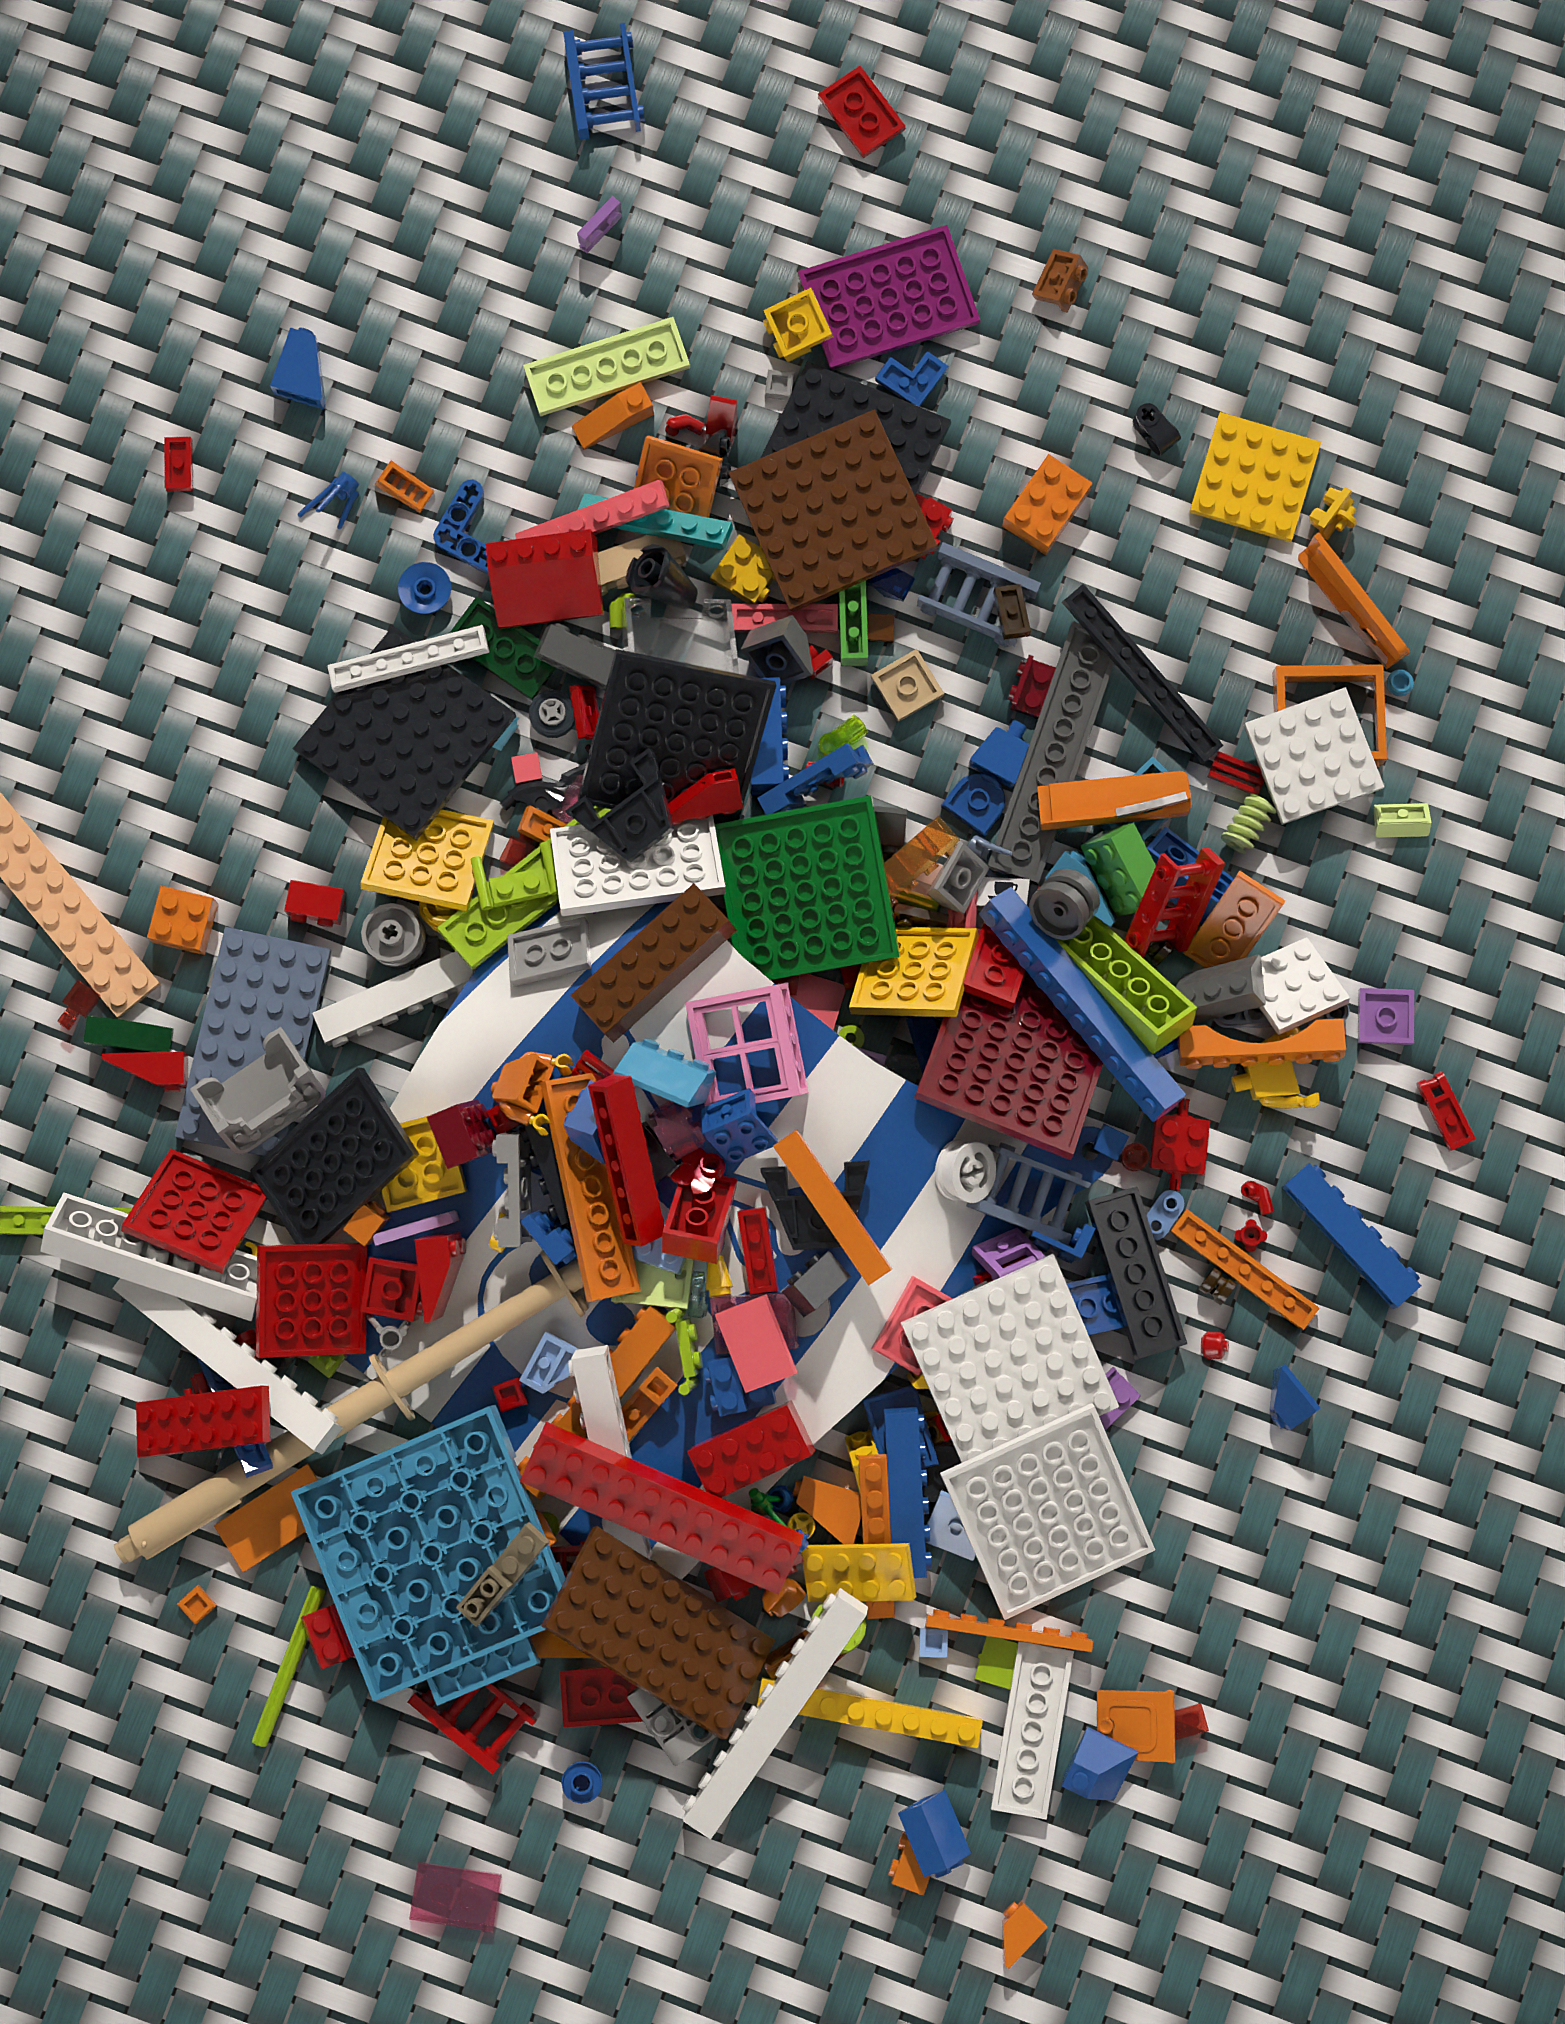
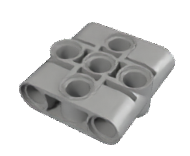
(682, 1742)

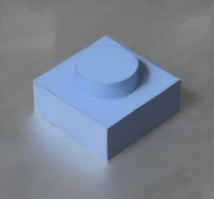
(933, 1643)

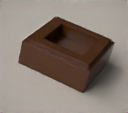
(880, 628)

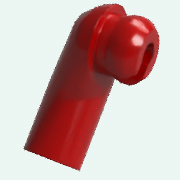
(1259, 1194)

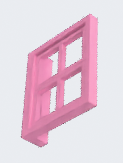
(783, 1039)

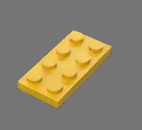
(861, 1570)

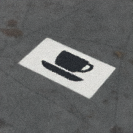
(993, 886)

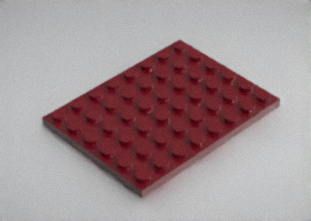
(1014, 1069)

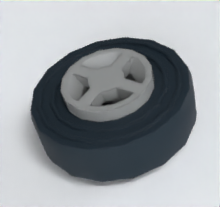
(550, 705)

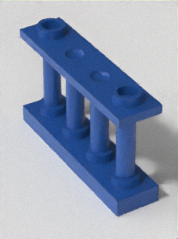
(582, 95)

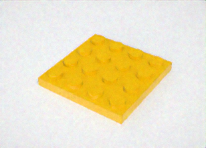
(1255, 477)
(433, 867)
(922, 980)

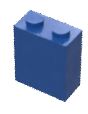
(935, 1834)

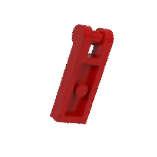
(1446, 1111)

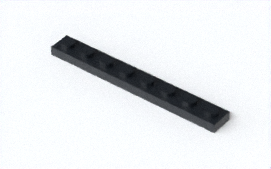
(1142, 673)

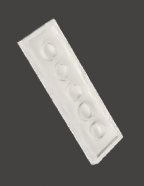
(1032, 1730)

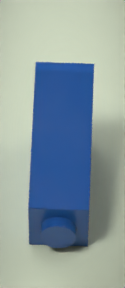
(299, 369)

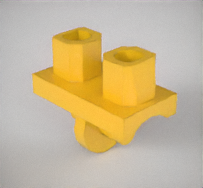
(1337, 516)

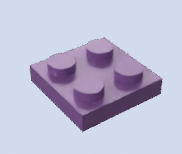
(1386, 1016)

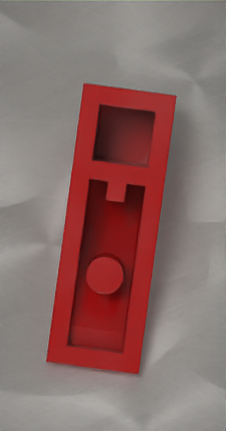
(162, 1069)

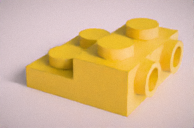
(797, 325)
(744, 572)

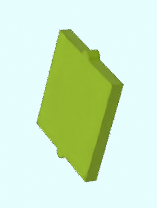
(997, 1662)

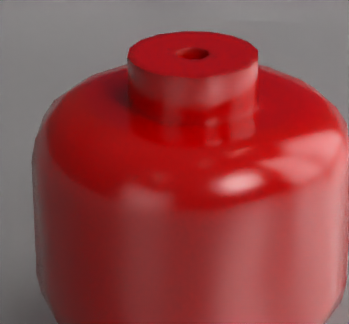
(1214, 1345)

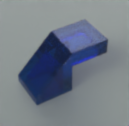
(892, 584)

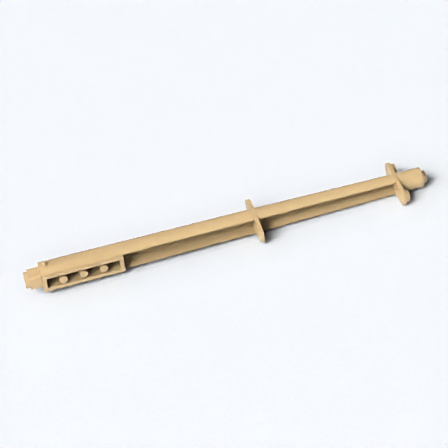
(230, 1485)

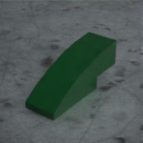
(127, 1035)

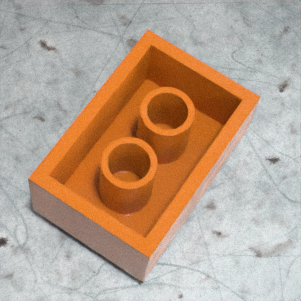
(1047, 504)

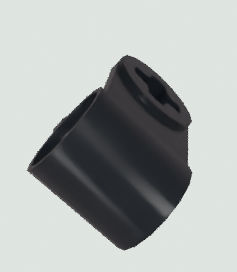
(1158, 431)

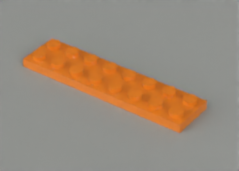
(603, 1259)

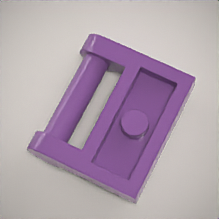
(1003, 1249)

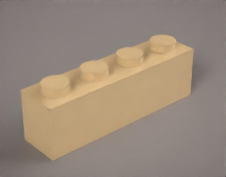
(616, 560)

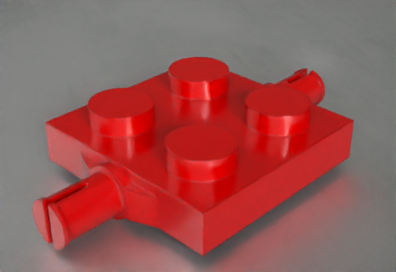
(1179, 1145)

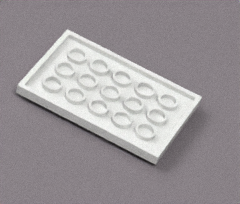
(600, 879)

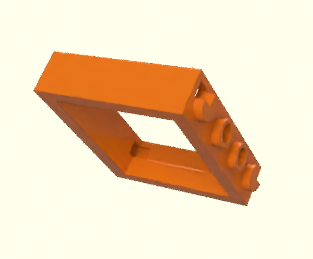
(1338, 673)

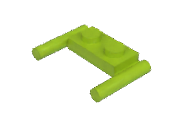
(516, 886)
(691, 1360)

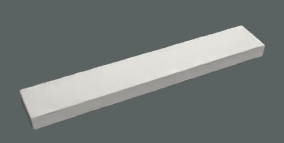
(408, 658)

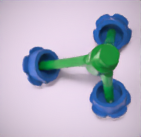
(779, 1500)

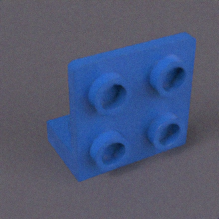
(735, 1127)
(1079, 1241)

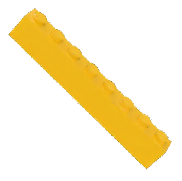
(890, 1716)

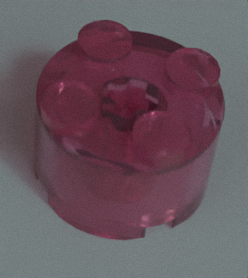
(677, 1129)

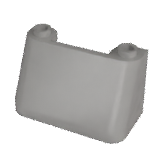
(261, 1095)

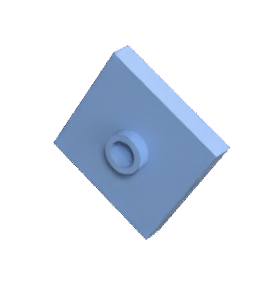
(947, 1529)

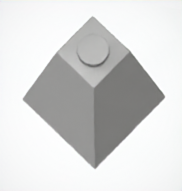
(958, 879)

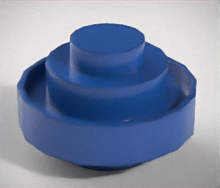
(582, 1782)

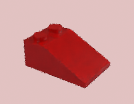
(699, 1222)
(438, 1266)

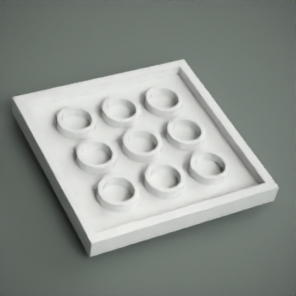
(1313, 755)

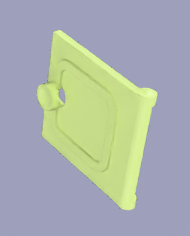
(660, 1287)

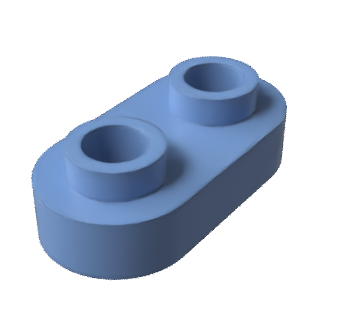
(1163, 1215)

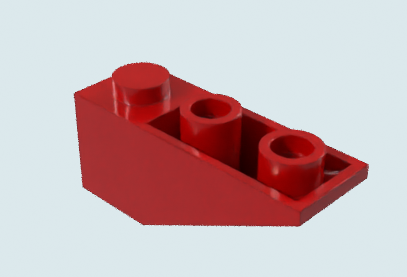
(710, 795)

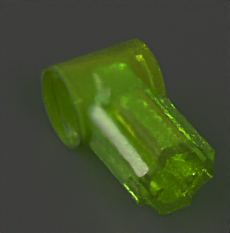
(848, 732)

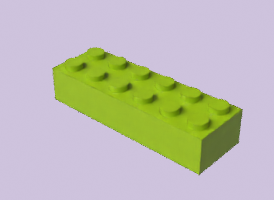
(1131, 985)

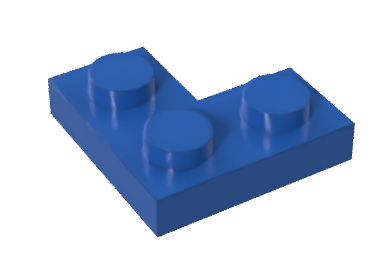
(912, 385)

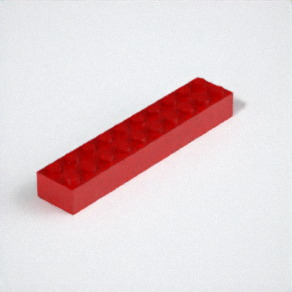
(662, 1508)

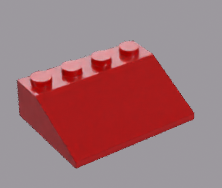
(545, 578)

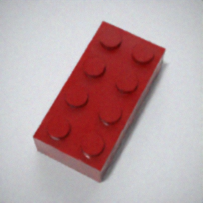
(751, 1450)

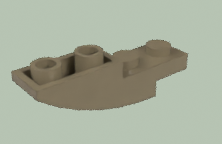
(503, 1574)

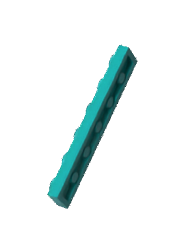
(675, 526)

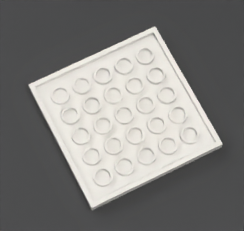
(1008, 1358)
(1048, 1511)

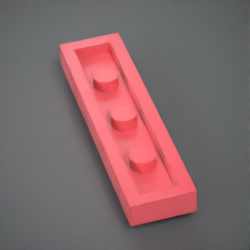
(812, 618)

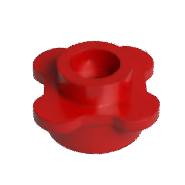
(1258, 1235)

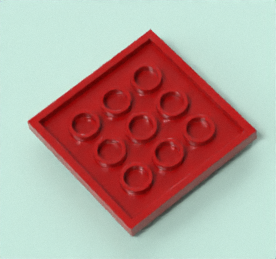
(195, 1211)
(310, 1300)

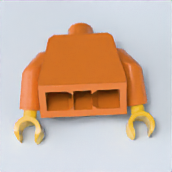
(520, 1086)

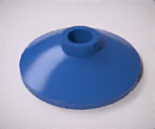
(420, 576)

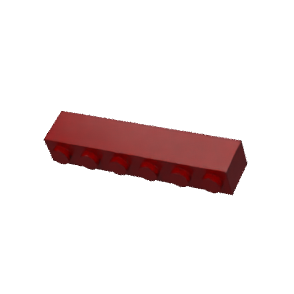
(627, 1159)

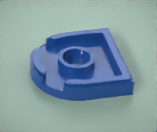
(976, 802)

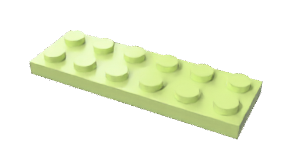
(606, 366)

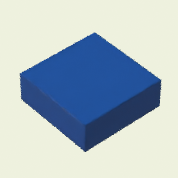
(1110, 1142)

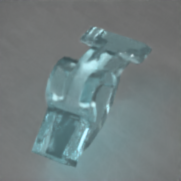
(697, 1308)

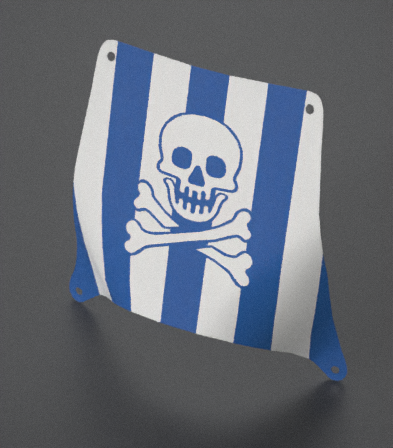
(848, 1115)

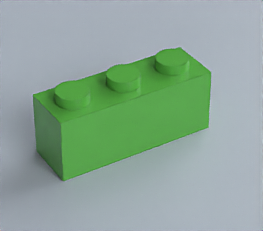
(853, 626)

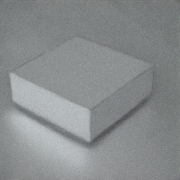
(779, 384)

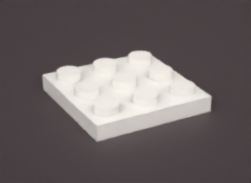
(1298, 986)

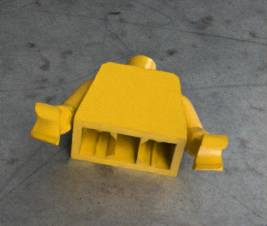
(1274, 1084)

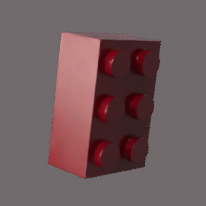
(462, 1133)

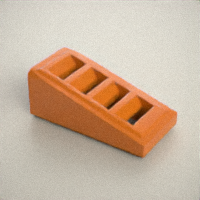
(391, 468)

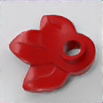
(695, 1171)

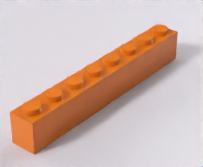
(628, 1361)

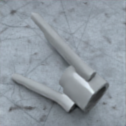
(389, 1336)

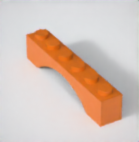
(1318, 1041)

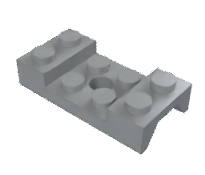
(512, 1150)

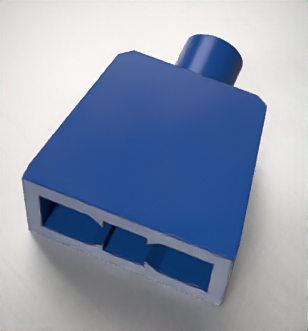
(1002, 754)

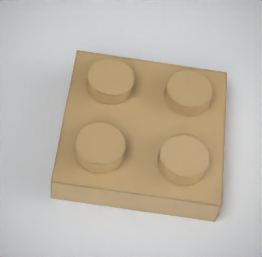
(907, 685)

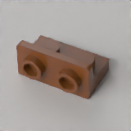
(1061, 279)

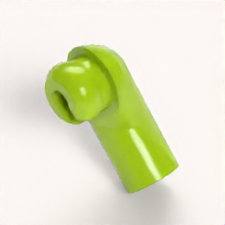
(616, 611)

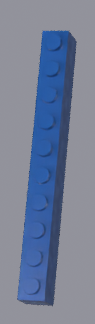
(1082, 1005)

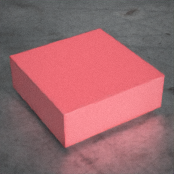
(526, 768)

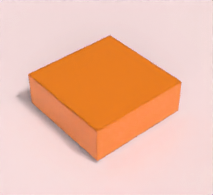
(197, 1604)

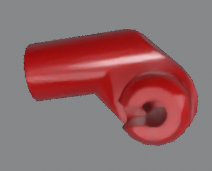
(681, 422)

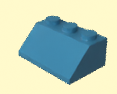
(667, 1073)

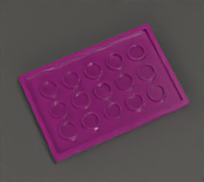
(891, 296)

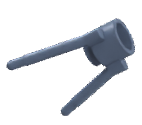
(984, 849)

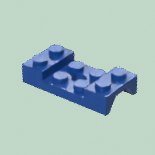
(840, 763)

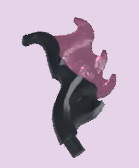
(549, 796)

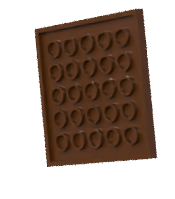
(833, 511)

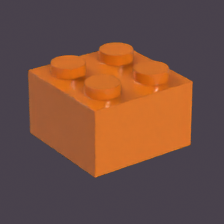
(182, 920)

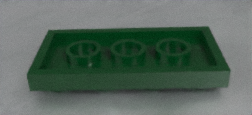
(509, 650)

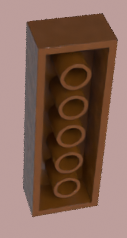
(653, 962)

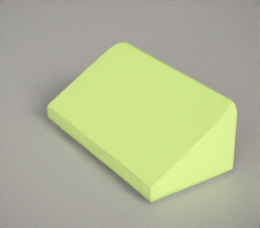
(1402, 820)

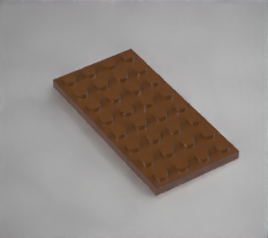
(658, 1633)

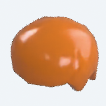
(788, 1598)

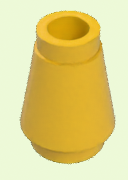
(718, 1279)

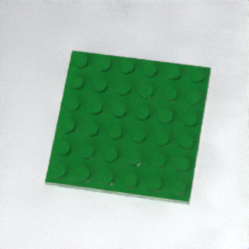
(808, 888)

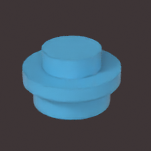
(1399, 683)

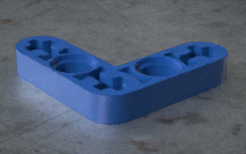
(457, 529)

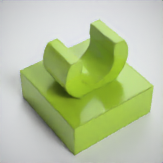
(327, 1363)

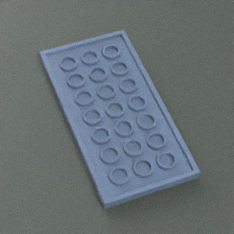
(253, 991)

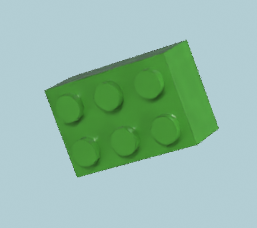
(1121, 866)

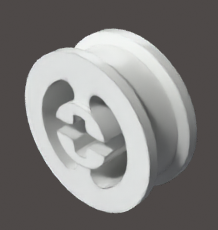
(965, 1171)

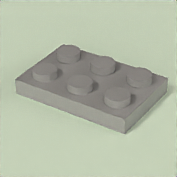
(549, 951)

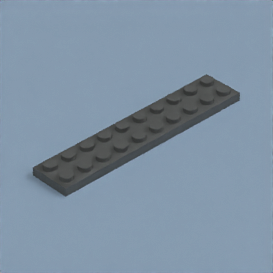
(1053, 752)

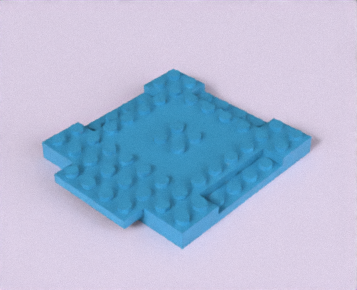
(409, 1542)

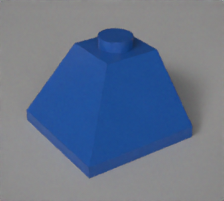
(1289, 1399)
(1098, 1766)

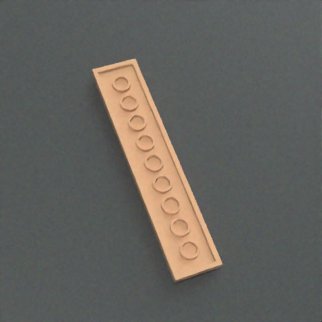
(70, 916)

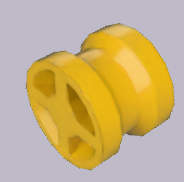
(802, 1521)

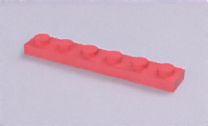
(606, 513)

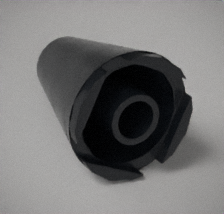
(660, 578)

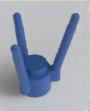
(342, 487)

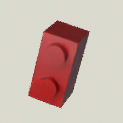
(315, 903)

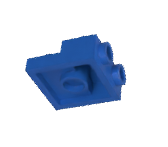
(555, 1242)
(728, 1390)

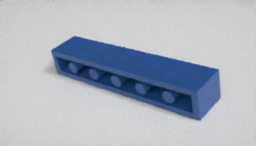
(1352, 1236)
(906, 1483)

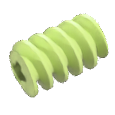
(1247, 823)

